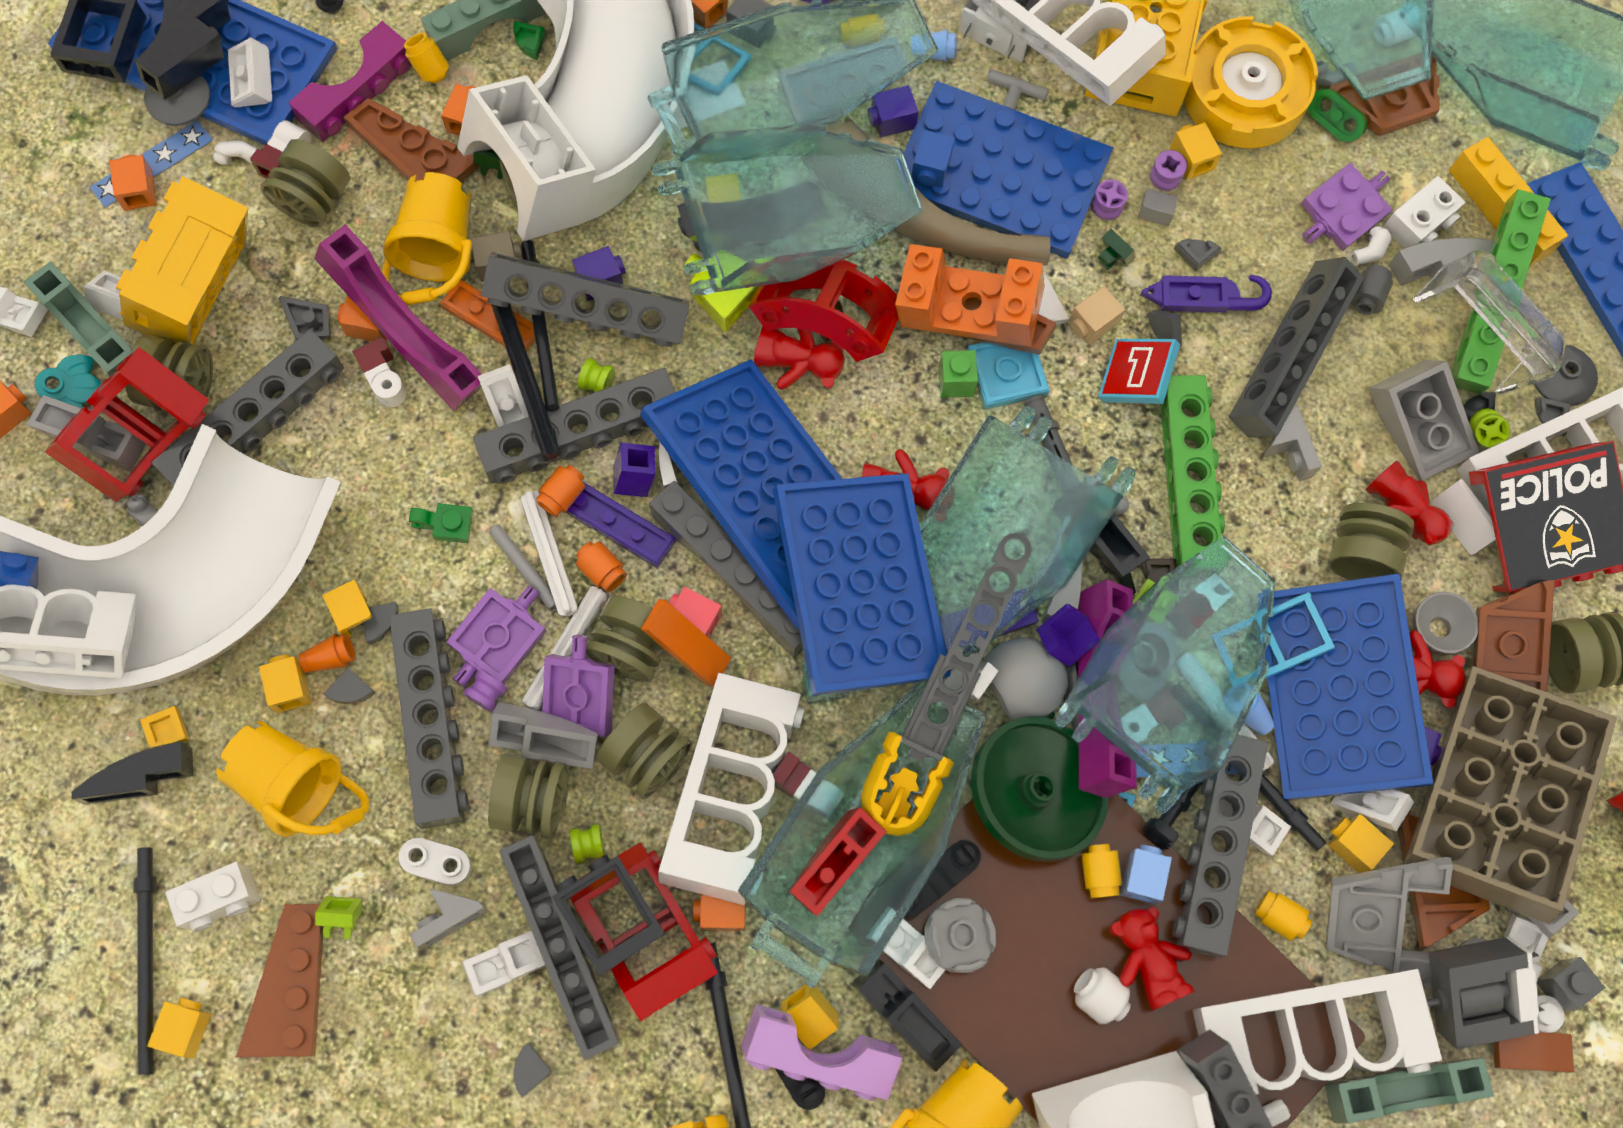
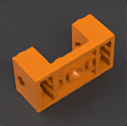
(934, 297)

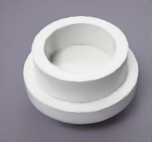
(1553, 1015)

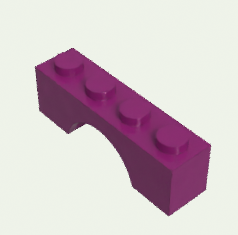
(324, 106)

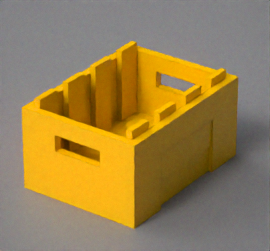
(1172, 75)
(183, 262)

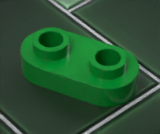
(1338, 115)

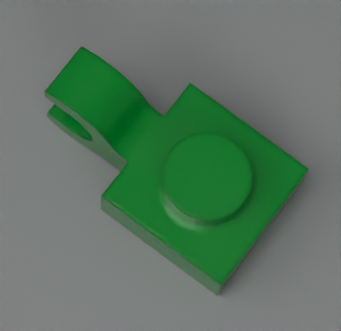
(448, 523)

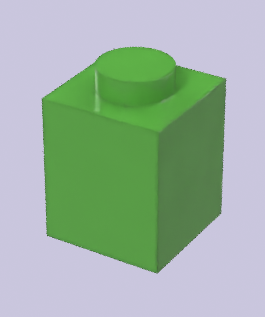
(957, 373)

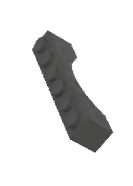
(714, 547)

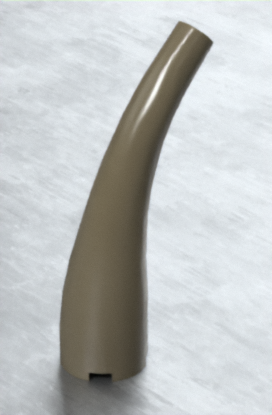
(955, 236)

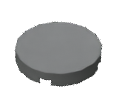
(960, 935)

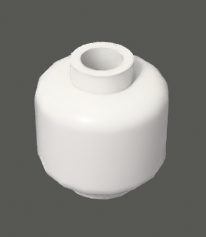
(1102, 995)

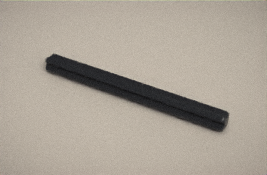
(527, 382)

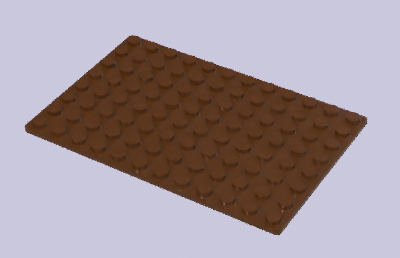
(1022, 1006)

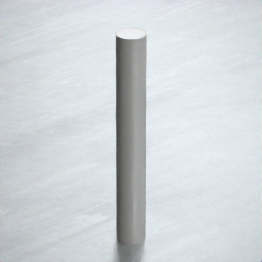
(522, 565)

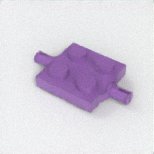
(1346, 206)
(496, 636)
(579, 688)

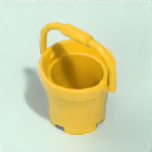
(430, 236)
(287, 781)
(964, 1100)

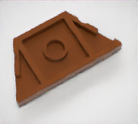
(1398, 107)
(1517, 635)
(1437, 913)

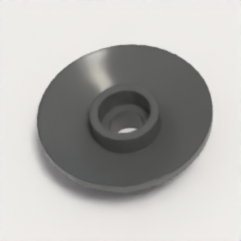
(182, 106)
(1569, 387)

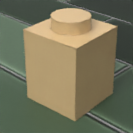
(1096, 315)

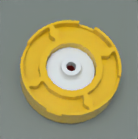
(1251, 82)

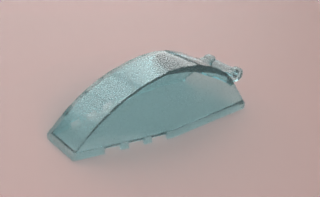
(789, 66)
(884, 886)

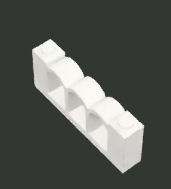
(1114, 69)
(1536, 440)
(99, 654)
(748, 706)
(1402, 1011)

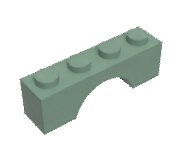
(461, 21)
(79, 317)
(1399, 1091)

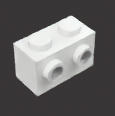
(1425, 214)
(213, 896)

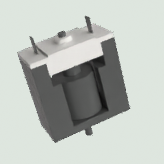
(991, 33)
(1484, 992)

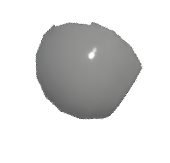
(1027, 679)

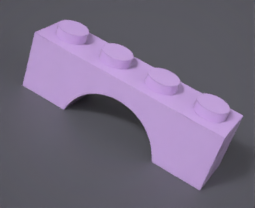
(865, 1066)

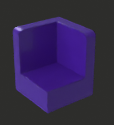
(1068, 634)

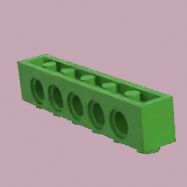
(1513, 250)
(1192, 394)

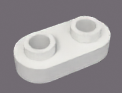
(434, 861)

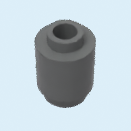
(1373, 290)

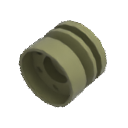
(305, 182)
(186, 360)
(1370, 541)
(625, 643)
(1587, 652)
(649, 755)
(521, 794)

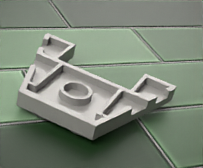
(1370, 914)

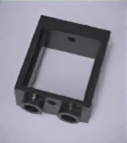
(94, 63)
(572, 886)

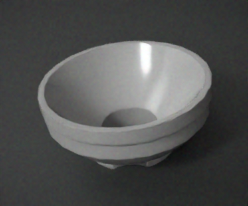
(1455, 613)

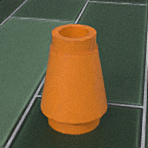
(328, 654)

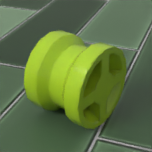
(595, 376)
(1494, 433)
(587, 843)

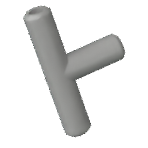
(1016, 87)

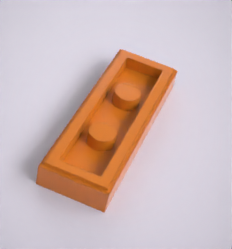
(472, 308)
(685, 642)

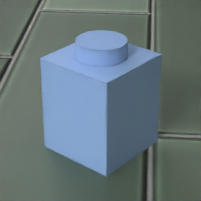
(1146, 874)

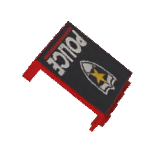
(1556, 515)

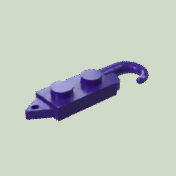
(1205, 294)

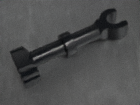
(1160, 830)

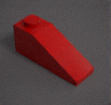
(836, 859)

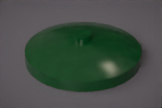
(1031, 793)

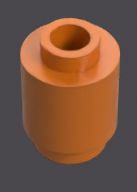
(560, 490)
(600, 566)

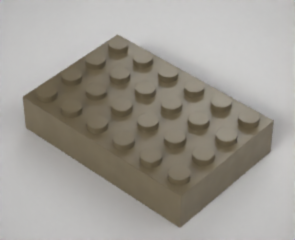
(1513, 793)

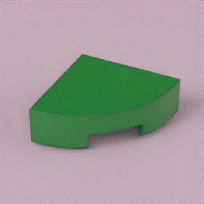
(529, 38)

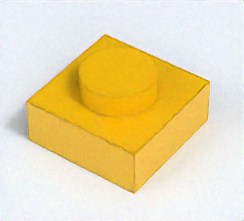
(164, 727)

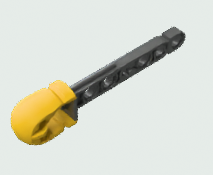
(932, 738)

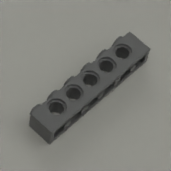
(499, 292)
(1296, 348)
(256, 396)
(587, 410)
(407, 632)
(1214, 938)
(560, 949)
(1227, 1086)

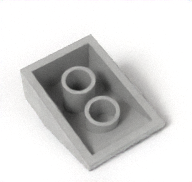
(1425, 417)

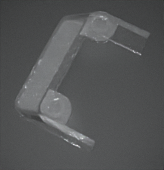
(1507, 312)

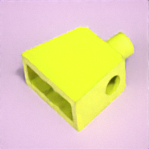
(722, 306)

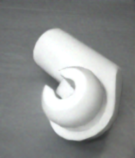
(226, 150)
(1376, 248)

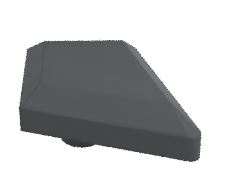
(307, 315)

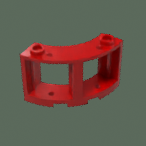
(820, 316)
(159, 386)
(671, 978)

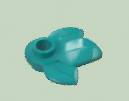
(74, 380)

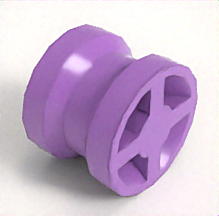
(1164, 178)
(1113, 192)
(485, 691)

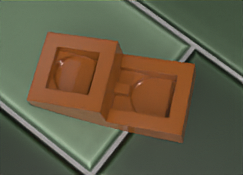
(1536, 1052)

